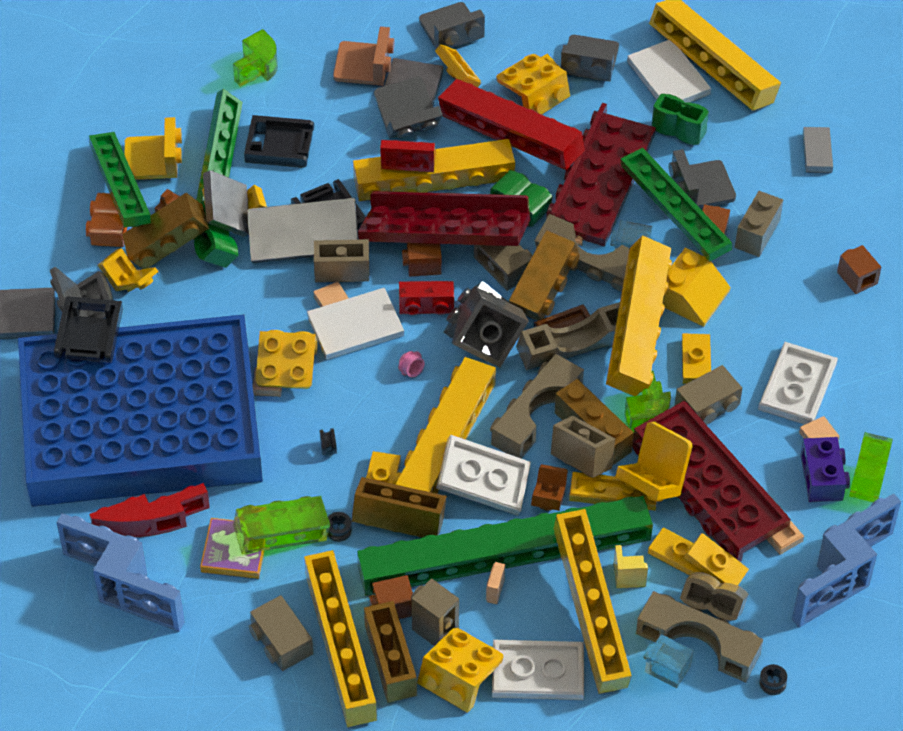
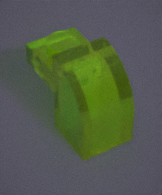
(257, 60)
(646, 406)
(870, 467)

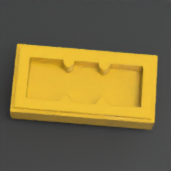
(457, 65)
(695, 356)
(383, 467)
(671, 550)
(715, 561)

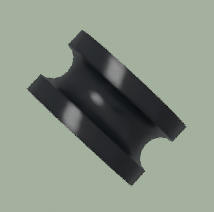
(328, 441)
(339, 518)
(773, 688)

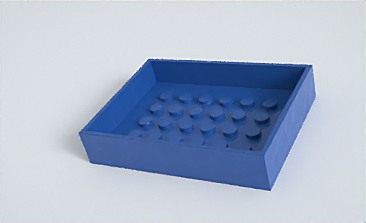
(151, 422)

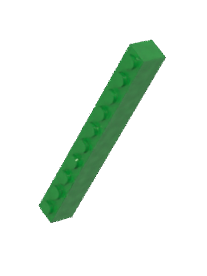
(509, 543)

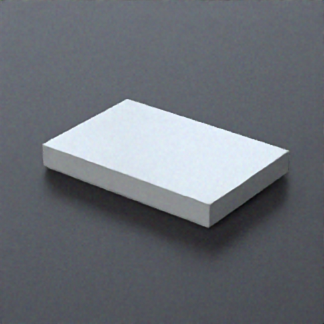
(668, 71)
(355, 323)
(798, 383)
(483, 475)
(539, 670)

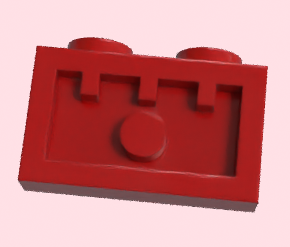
(407, 155)
(426, 297)

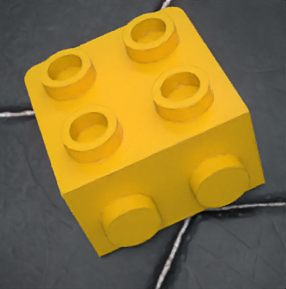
(537, 82)
(155, 155)
(286, 359)
(659, 465)
(458, 668)

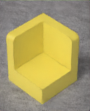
(629, 570)

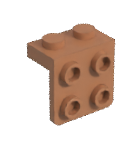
(365, 61)

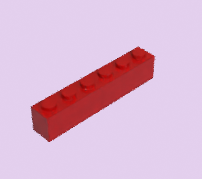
(505, 119)

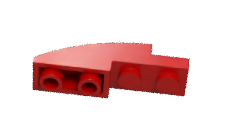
(164, 515)

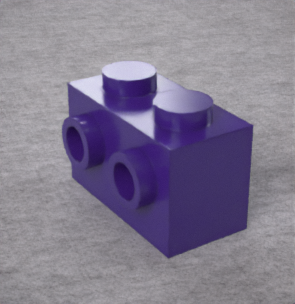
(823, 469)

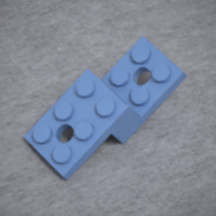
(846, 559)
(120, 571)

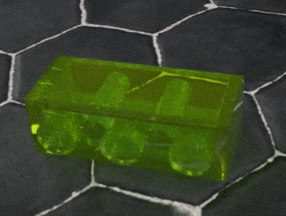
(281, 524)

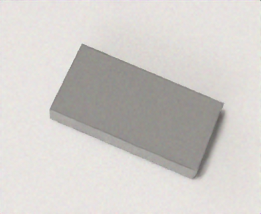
(817, 149)

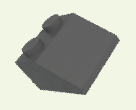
(488, 326)

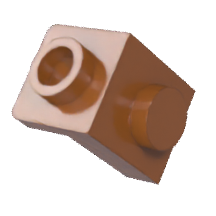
(549, 488)

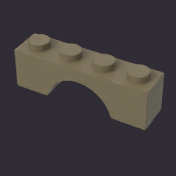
(604, 267)
(592, 333)
(515, 430)
(734, 647)

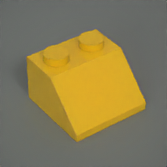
(694, 287)

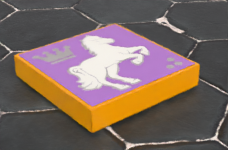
(223, 552)

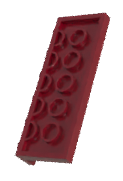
(596, 181)
(446, 218)
(719, 487)

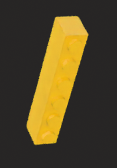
(715, 53)
(453, 169)
(639, 316)
(454, 416)
(592, 601)
(340, 639)

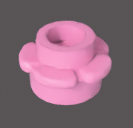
(411, 364)

